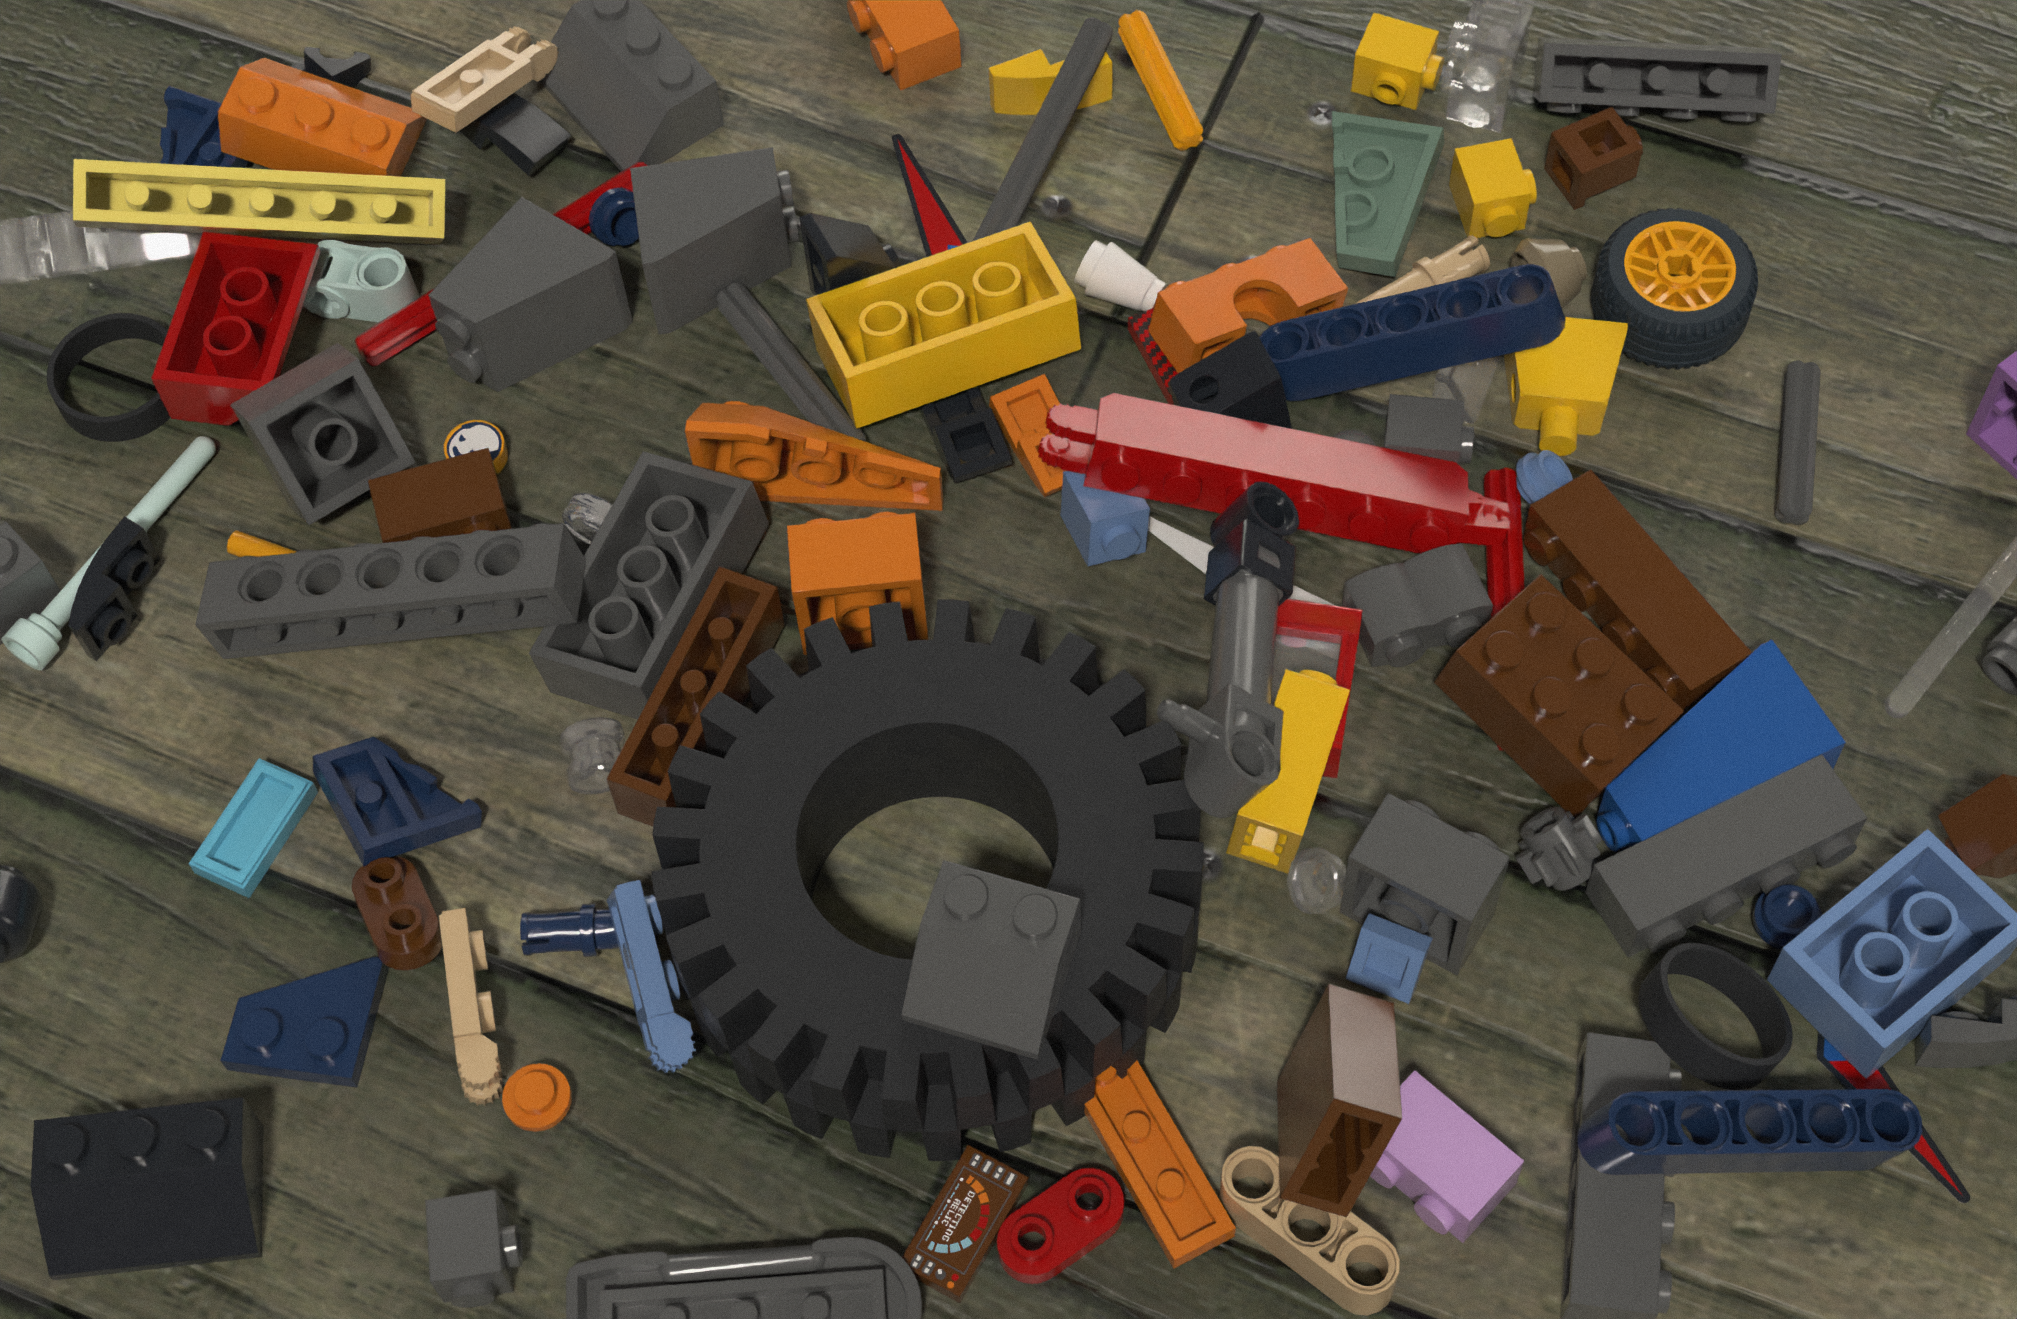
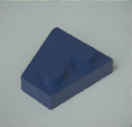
(309, 1026)

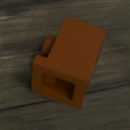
(1593, 156)

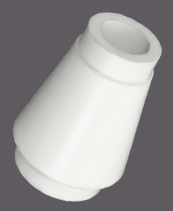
(1117, 278)

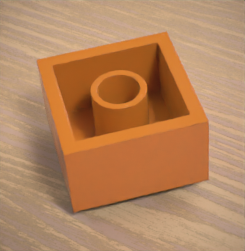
(856, 565)

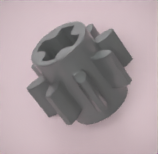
(1558, 848)

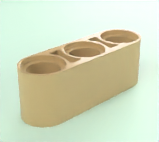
(1318, 1262)

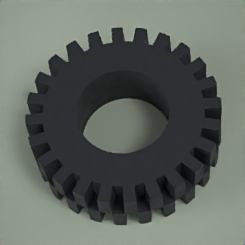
(897, 726)

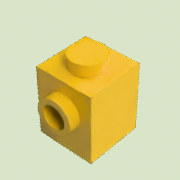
(1396, 61)
(1491, 188)

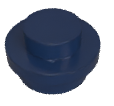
(614, 217)
(1784, 914)

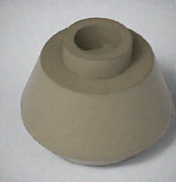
(1563, 263)

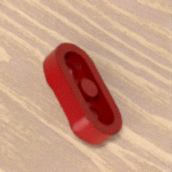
(1063, 1224)

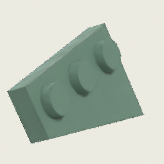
(1379, 187)

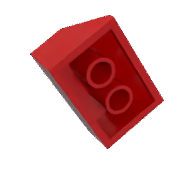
(232, 323)

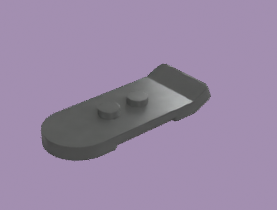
(786, 1282)

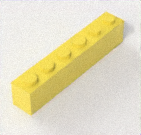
(258, 202)

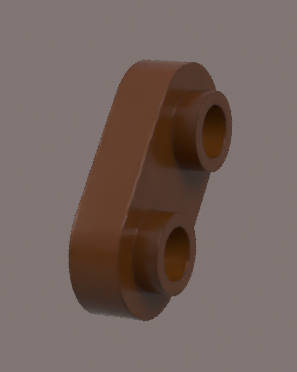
(389, 902)

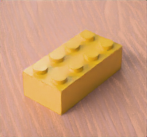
(944, 324)

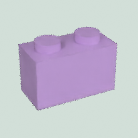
(1445, 1161)

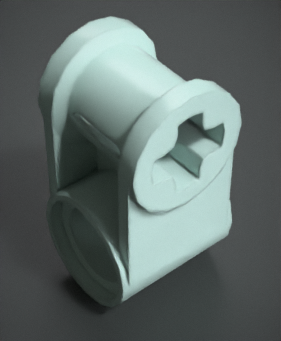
(359, 282)

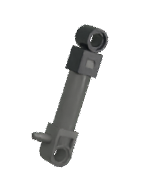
(1247, 578)

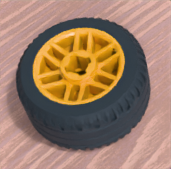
(1678, 285)

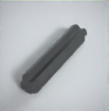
(1798, 443)

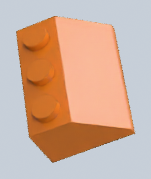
(313, 124)

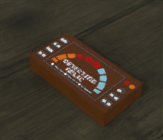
(964, 1223)

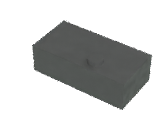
(647, 580)

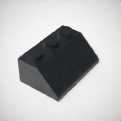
(148, 1188)

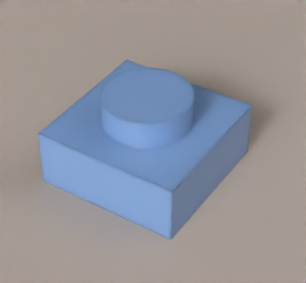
(1388, 958)

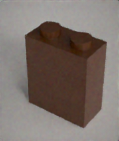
(1338, 1101)

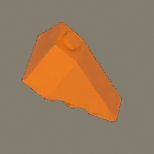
(807, 462)

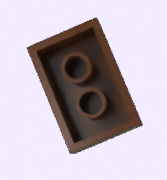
(1557, 695)

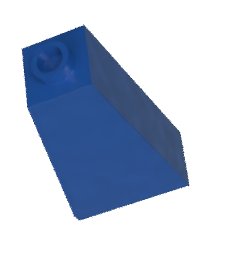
(1729, 742)

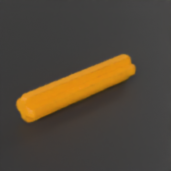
(1160, 80)

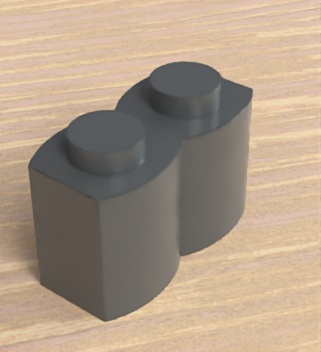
(1418, 605)

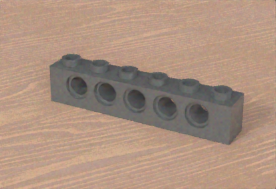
(392, 591)

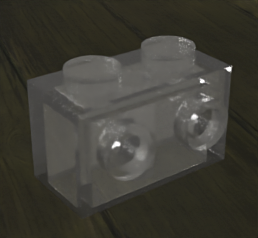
(1486, 62)

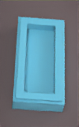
(253, 828)

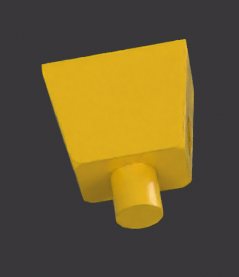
(1566, 382)

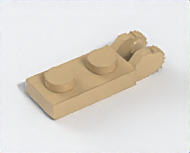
(483, 78)
(470, 1011)

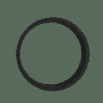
(80, 343)
(1687, 1045)

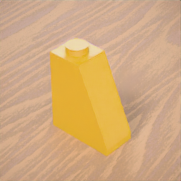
(1275, 820)

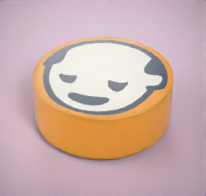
(474, 436)

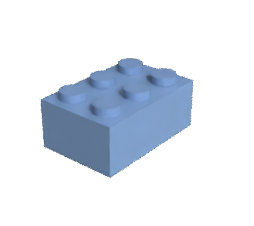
(1896, 953)

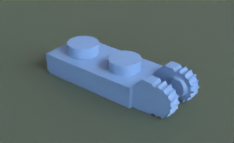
(650, 981)

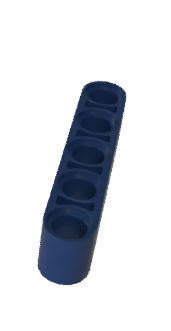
(1415, 332)
(1722, 1140)

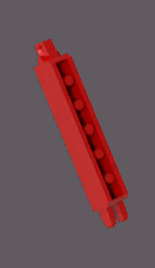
(1213, 458)

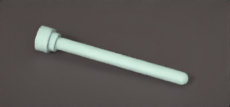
(36, 638)

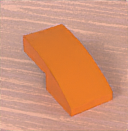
(1022, 419)

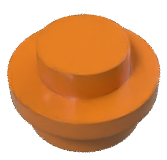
(536, 1097)

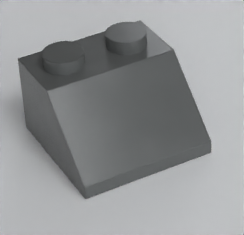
(991, 959)

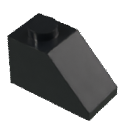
(842, 252)

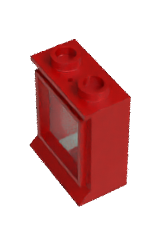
(1318, 640)

